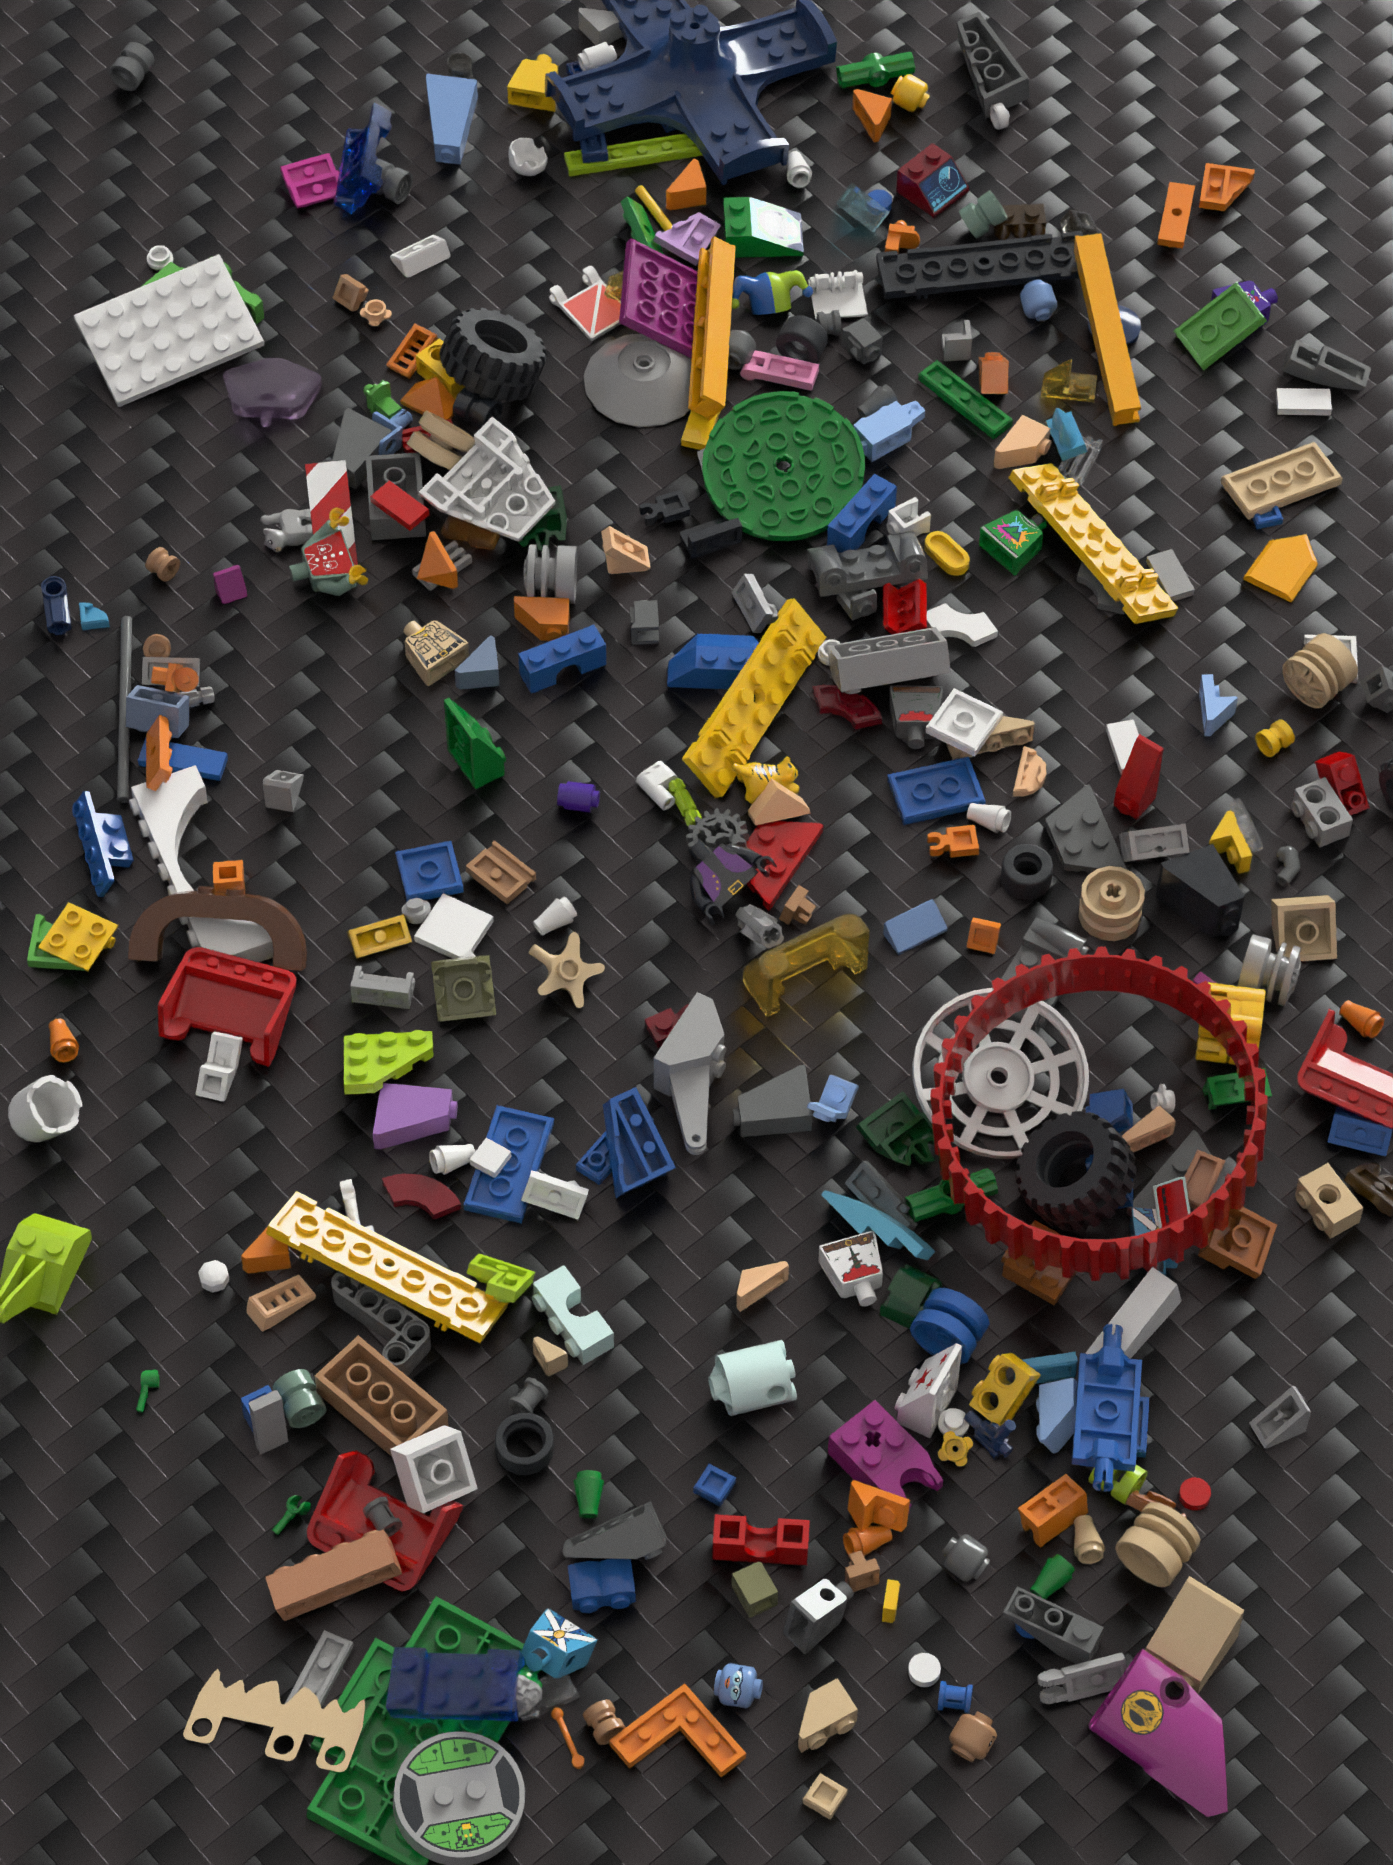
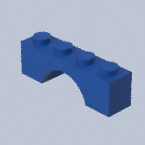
(1118, 1111)

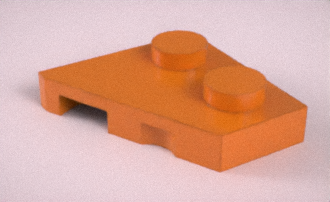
(1223, 185)

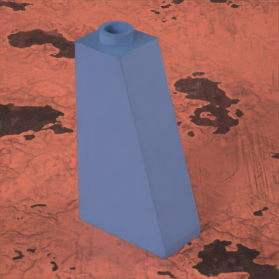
(451, 113)

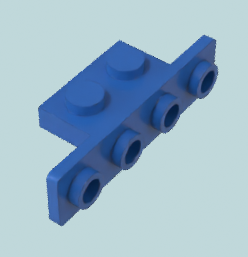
(103, 842)

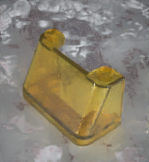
(839, 941)

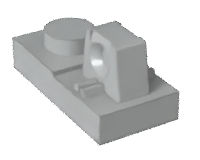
(753, 603)

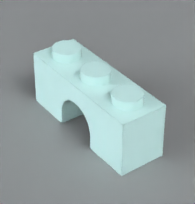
(583, 1336)

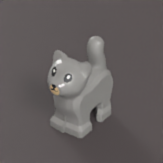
(294, 527)

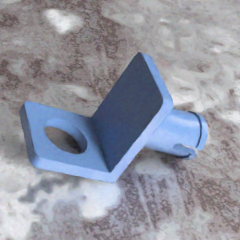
(395, 424)

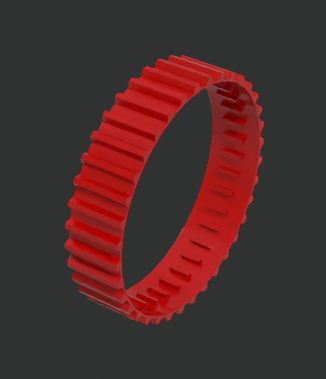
(1099, 973)

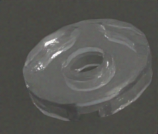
(1246, 825)

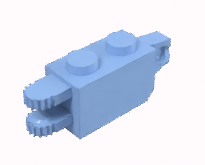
(888, 428)

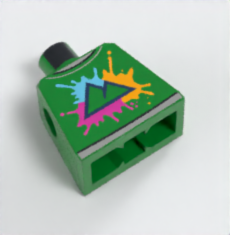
(1013, 539)

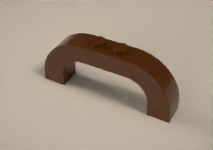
(283, 928)

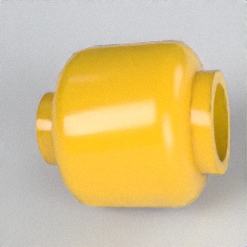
(910, 93)

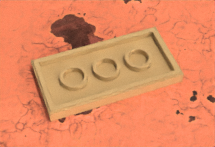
(1281, 480)

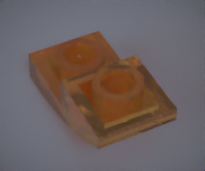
(475, 535)

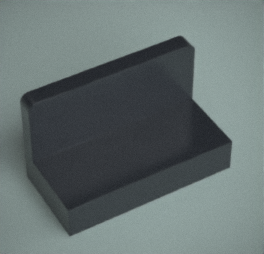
(711, 536)

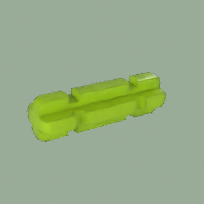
(684, 801)

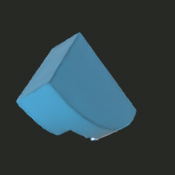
(92, 617)

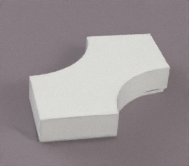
(969, 627)

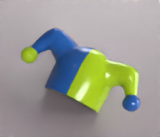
(769, 291)

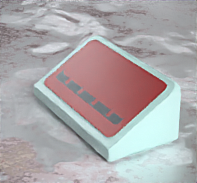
(1171, 1201)

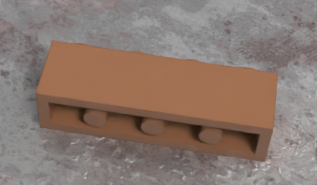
(333, 1574)

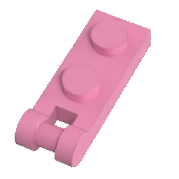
(781, 370)

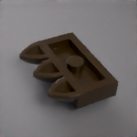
(1021, 220)
(1375, 1187)

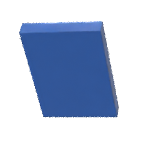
(935, 790)

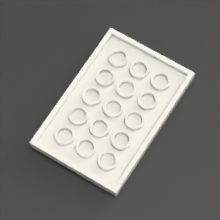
(168, 330)

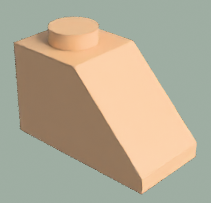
(1023, 444)

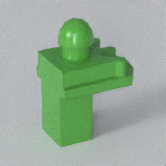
(380, 399)

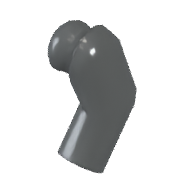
(1290, 858)

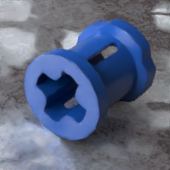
(955, 1697)

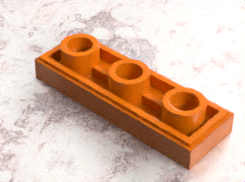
(1176, 215)
(158, 753)

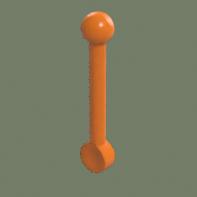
(577, 1760)

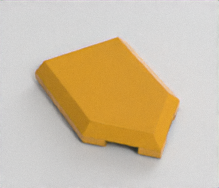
(1283, 566)

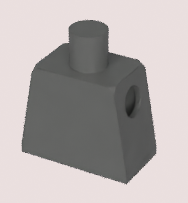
(816, 1613)

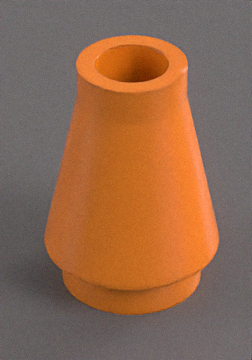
(1363, 1019)
(62, 1042)
(866, 1541)

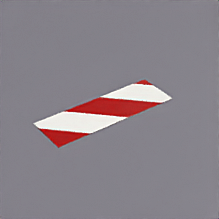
(329, 490)

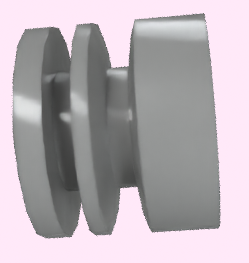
(551, 574)
(1270, 969)

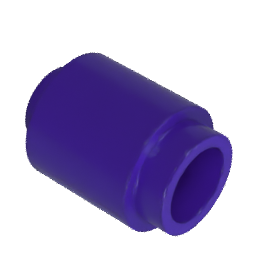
(578, 796)

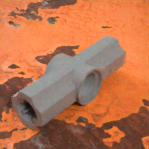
(759, 926)

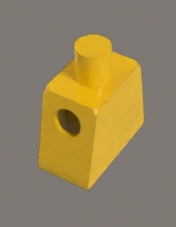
(528, 84)

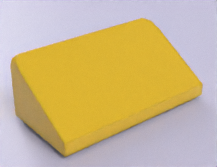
(379, 936)

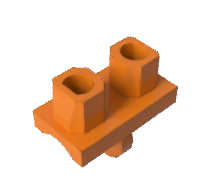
(175, 678)

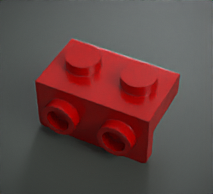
(905, 607)

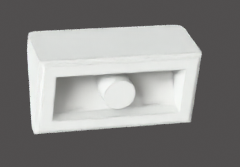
(421, 255)

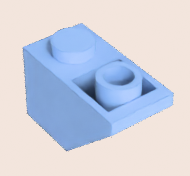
(1056, 1413)

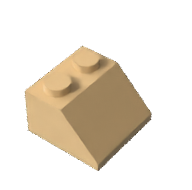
(1306, 924)

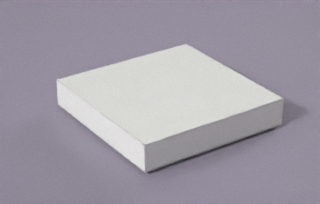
(964, 722)
(453, 927)

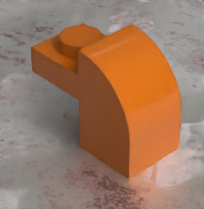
(228, 875)

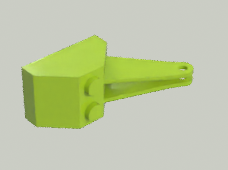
(40, 1265)

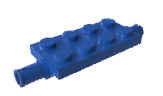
(1107, 1410)

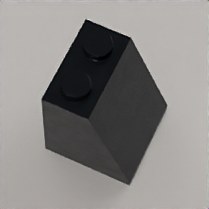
(1201, 891)

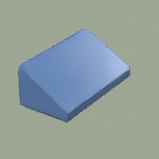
(914, 927)

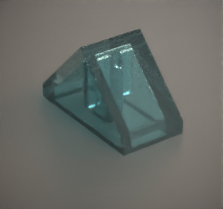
(862, 207)

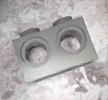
(1324, 809)

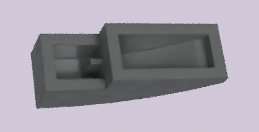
(1325, 367)

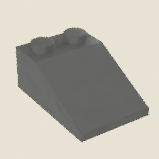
(624, 1537)

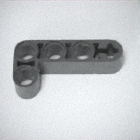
(353, 1295)

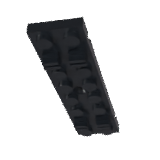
(959, 267)

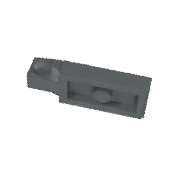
(878, 1193)

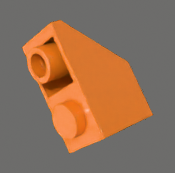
(993, 374)

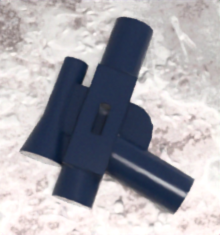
(991, 1434)

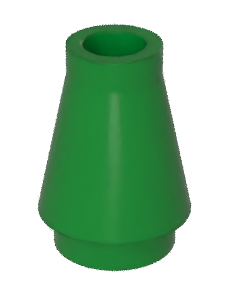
(588, 1492)
(1052, 1577)

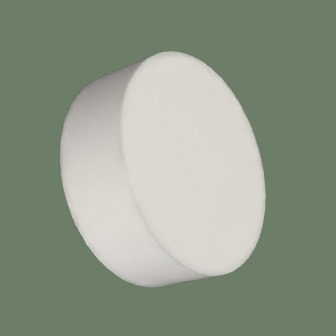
(924, 1670)

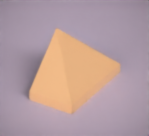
(760, 1281)

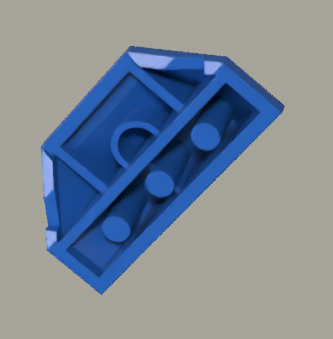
(710, 661)

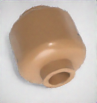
(973, 1736)

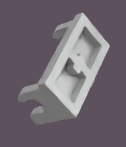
(382, 989)

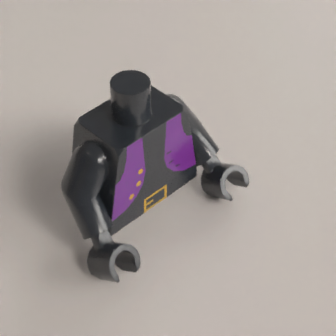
(722, 874)

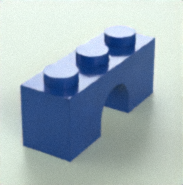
(869, 504)
(542, 663)

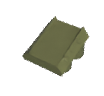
(463, 988)

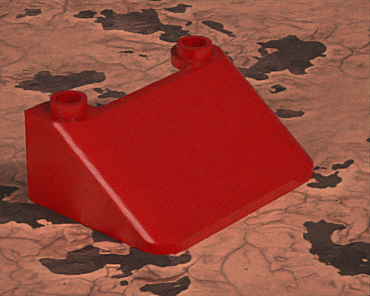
(228, 997)
(1346, 1079)
(341, 1519)

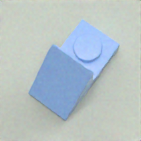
(1214, 709)

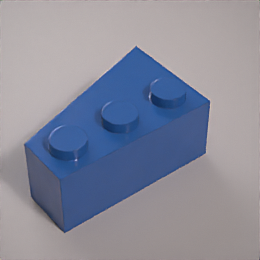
(633, 1143)

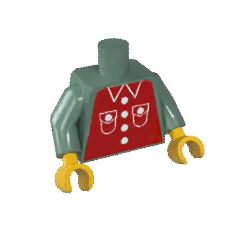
(328, 559)

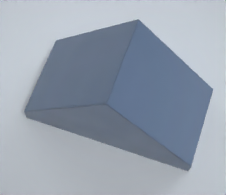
(479, 668)

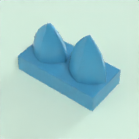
(1066, 434)

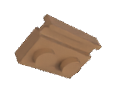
(500, 872)

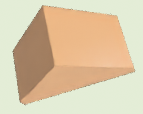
(776, 804)

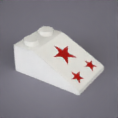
(930, 1391)

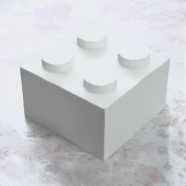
(433, 1469)

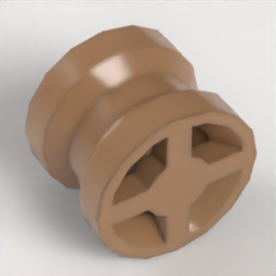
(162, 564)

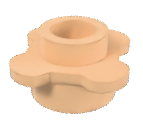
(375, 312)

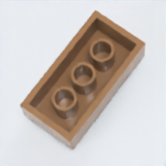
(378, 1396)

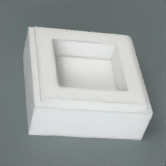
(490, 1158)

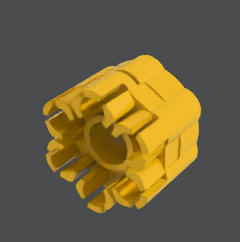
(1246, 1005)

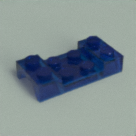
(358, 170)
(454, 1685)

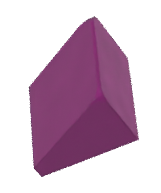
(229, 584)

